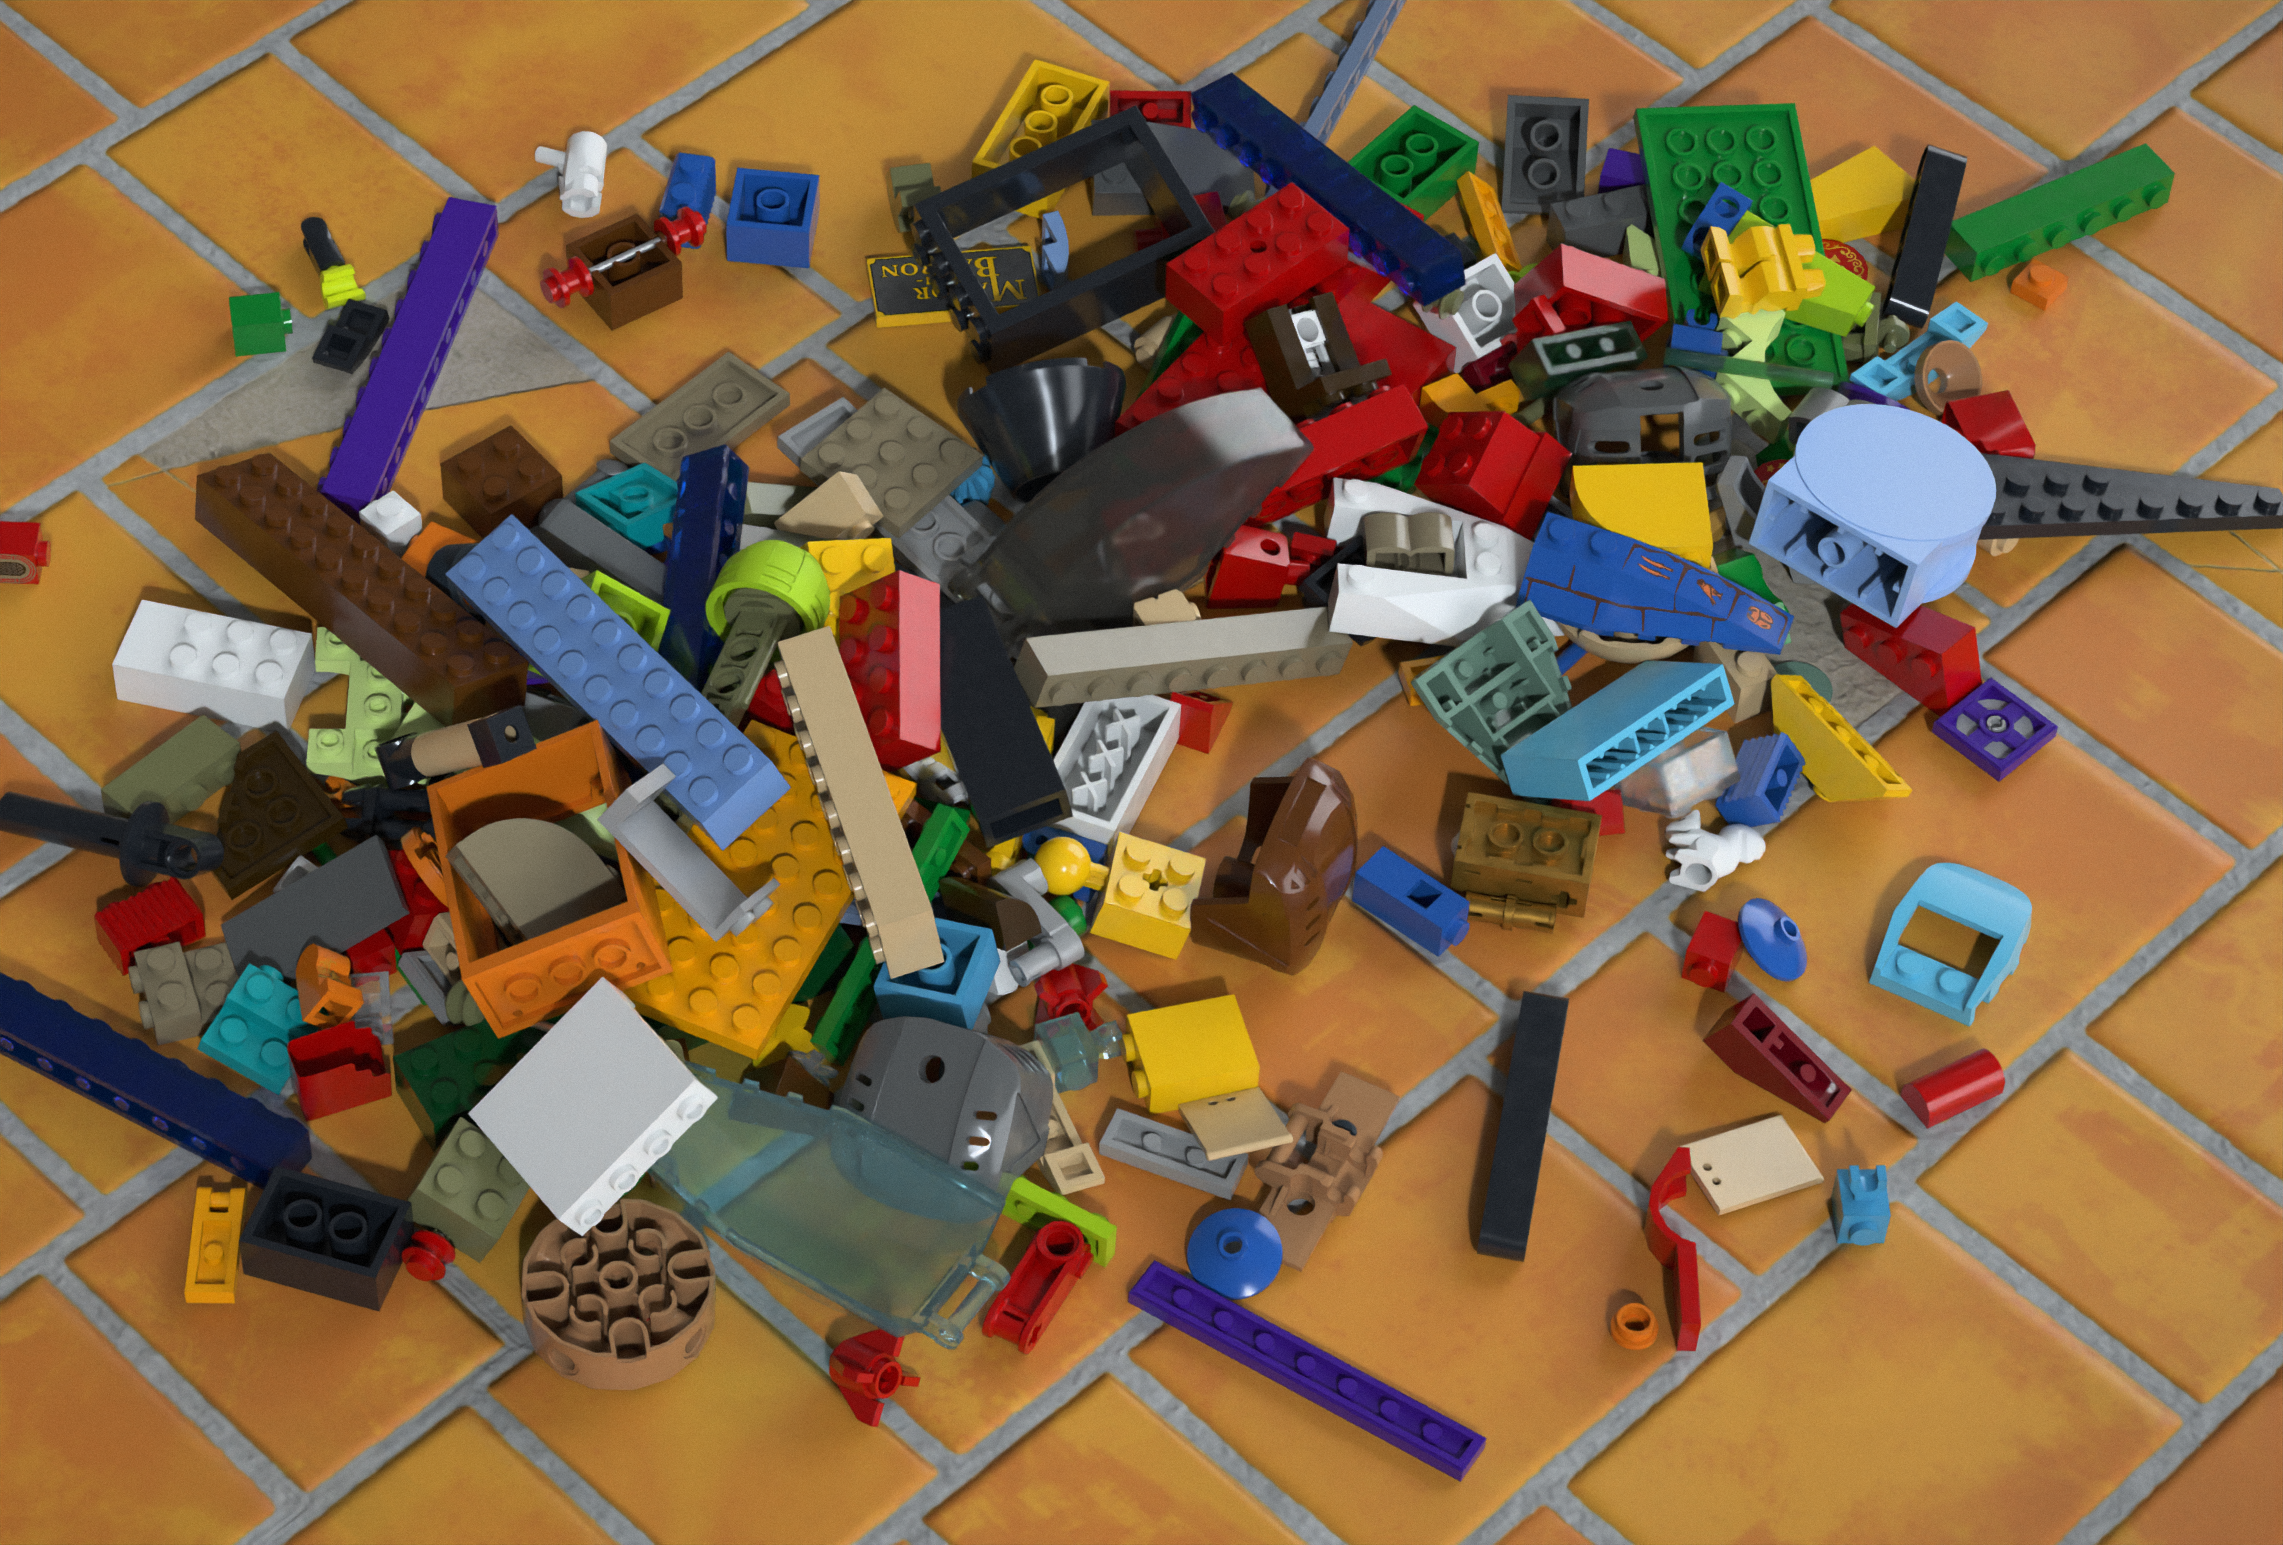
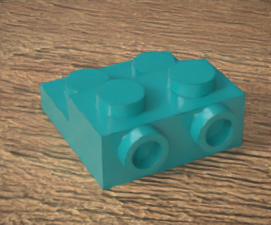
(632, 504)
(256, 1028)

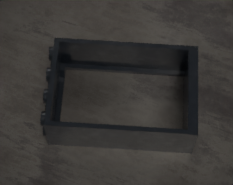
(1086, 302)

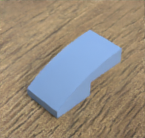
(1054, 251)

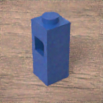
(1411, 901)

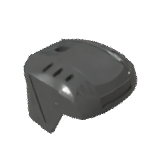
(1610, 410)
(975, 1075)

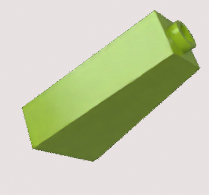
(1841, 302)

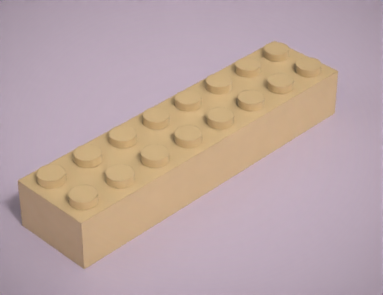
(857, 804)

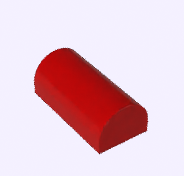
(1955, 1087)

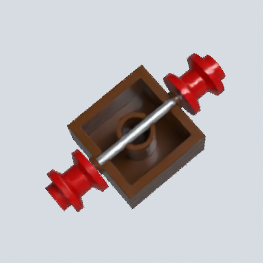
(626, 267)

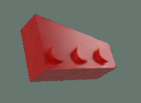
(1924, 656)

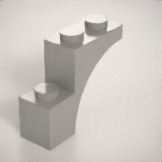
(1741, 499)

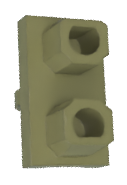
(1886, 333)

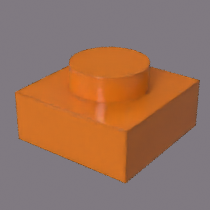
(2039, 284)

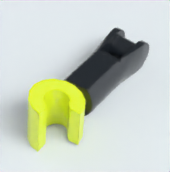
(335, 277)

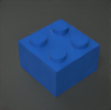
(773, 218)

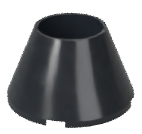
(1042, 418)

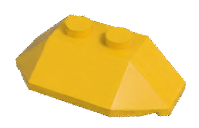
(1834, 753)

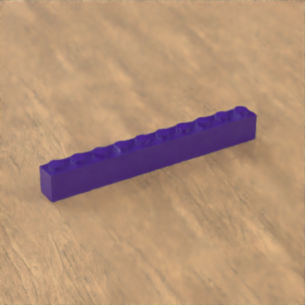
(411, 356)

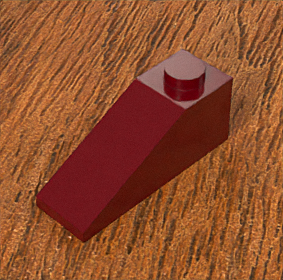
(1775, 1058)

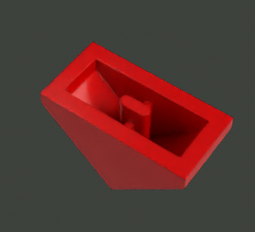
(1200, 718)

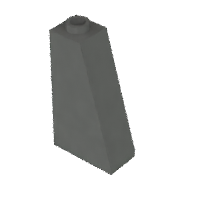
(592, 546)

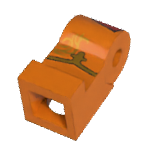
(325, 983)

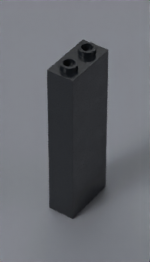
(993, 730)

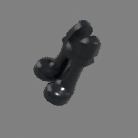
(379, 808)

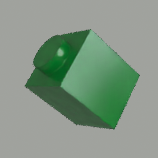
(259, 324)

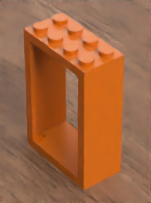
(558, 967)

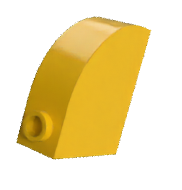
(1648, 503)

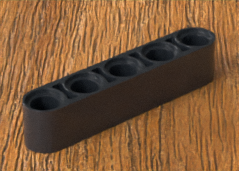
(1924, 236)

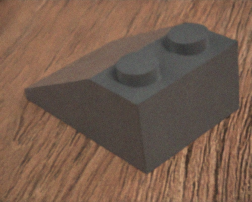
(1544, 153)

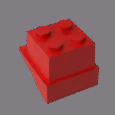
(1493, 469)

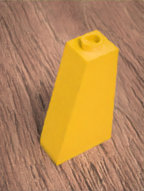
(1862, 197)

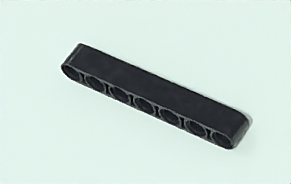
(1523, 1127)

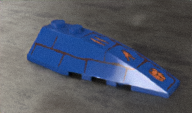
(1627, 586)

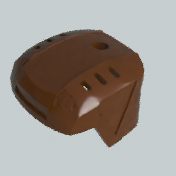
(1305, 864)

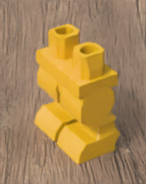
(1760, 270)

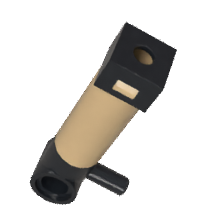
(455, 747)

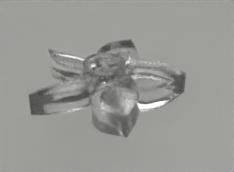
(812, 1064)

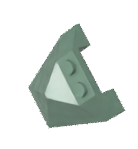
(1498, 687)

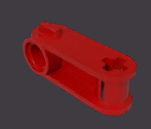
(1039, 1285)

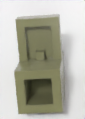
(907, 187)

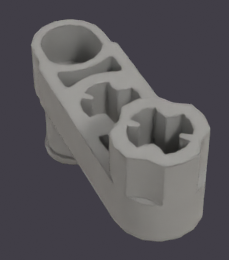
(1057, 943)

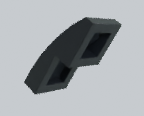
(352, 338)

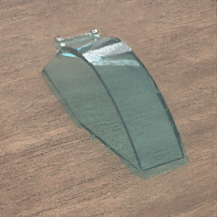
(837, 1208)

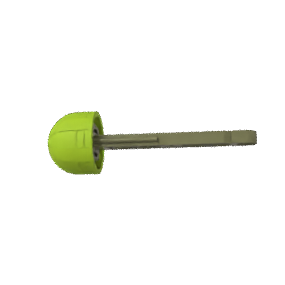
(757, 600)

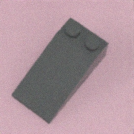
(1197, 160)

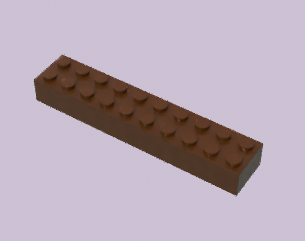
(360, 590)

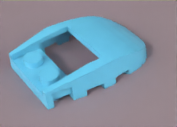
(1968, 899)

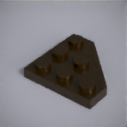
(270, 815)

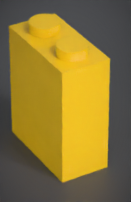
(1189, 1053)

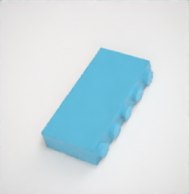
(1617, 730)

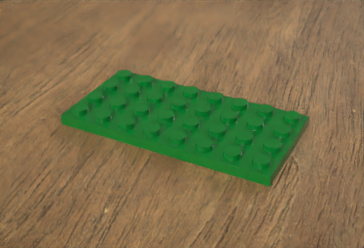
(1760, 156)

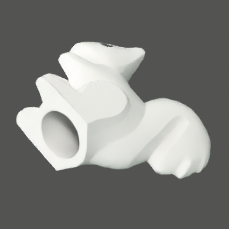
(1708, 855)

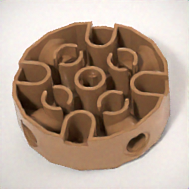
(591, 1287)

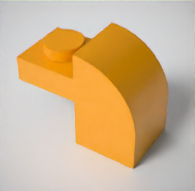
(1455, 395)

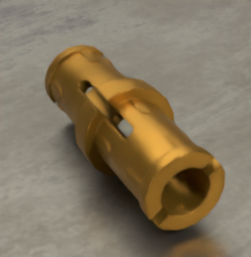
(1511, 912)

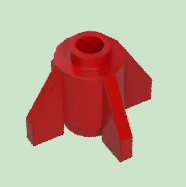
(1070, 992)
(867, 1370)

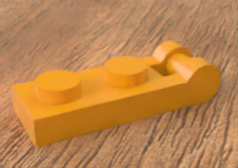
(215, 1245)

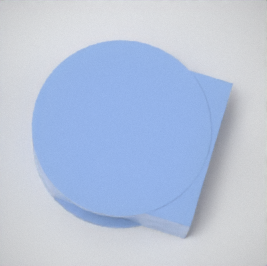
(1878, 508)

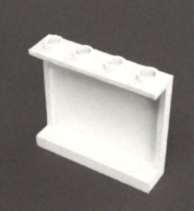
(591, 1107)

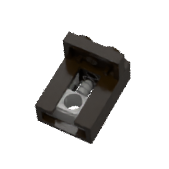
(1307, 346)

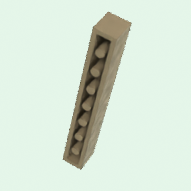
(1180, 657)

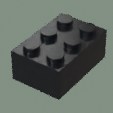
(326, 1238)

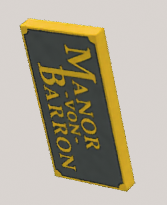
(905, 295)

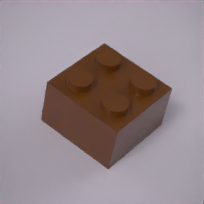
(499, 480)

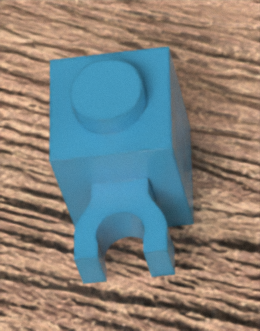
(1860, 1205)

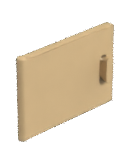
(1234, 1123)
(1751, 1165)

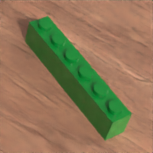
(2059, 212)

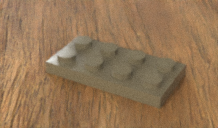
(710, 410)

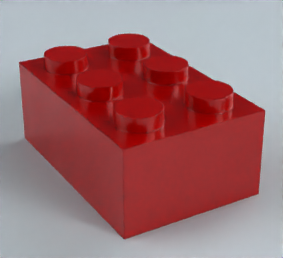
(1595, 292)

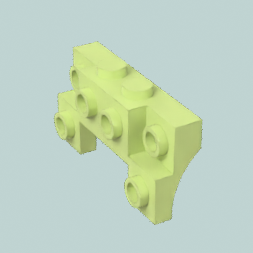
(372, 716)

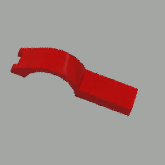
(1676, 1252)

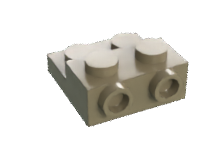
(181, 988)

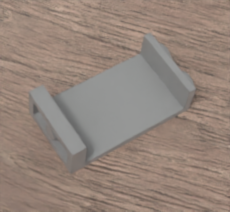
(679, 862)

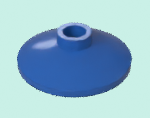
(1772, 939)
(1241, 1273)

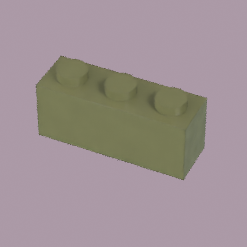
(177, 772)

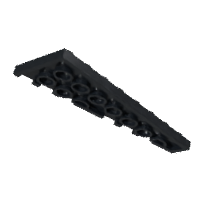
(2084, 500)

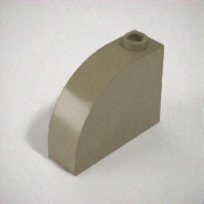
(534, 876)

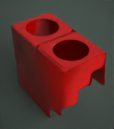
(1991, 424)
(335, 1070)

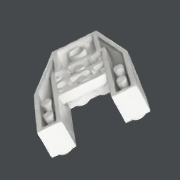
(1417, 605)

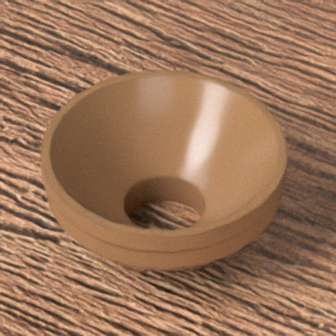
(1957, 370)

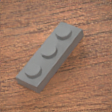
(1170, 1154)

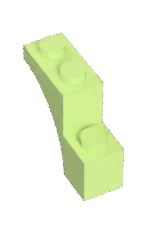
(1753, 397)

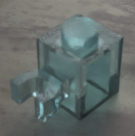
(1075, 1051)

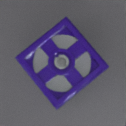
(1994, 729)

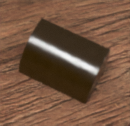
(984, 907)

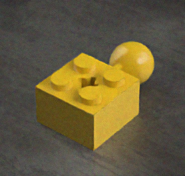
(1141, 889)

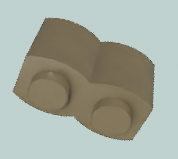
(1410, 543)

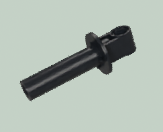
(142, 844)

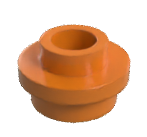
(1638, 1317)

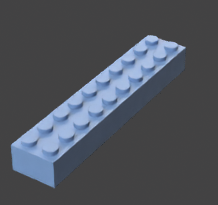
(618, 680)

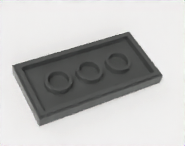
(324, 908)

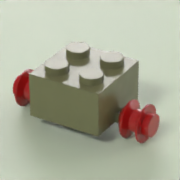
(461, 1201)

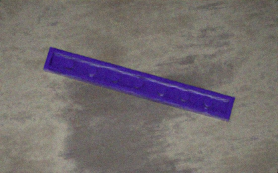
(1307, 1370)

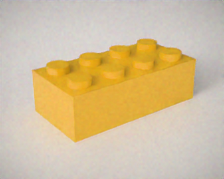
(1042, 110)

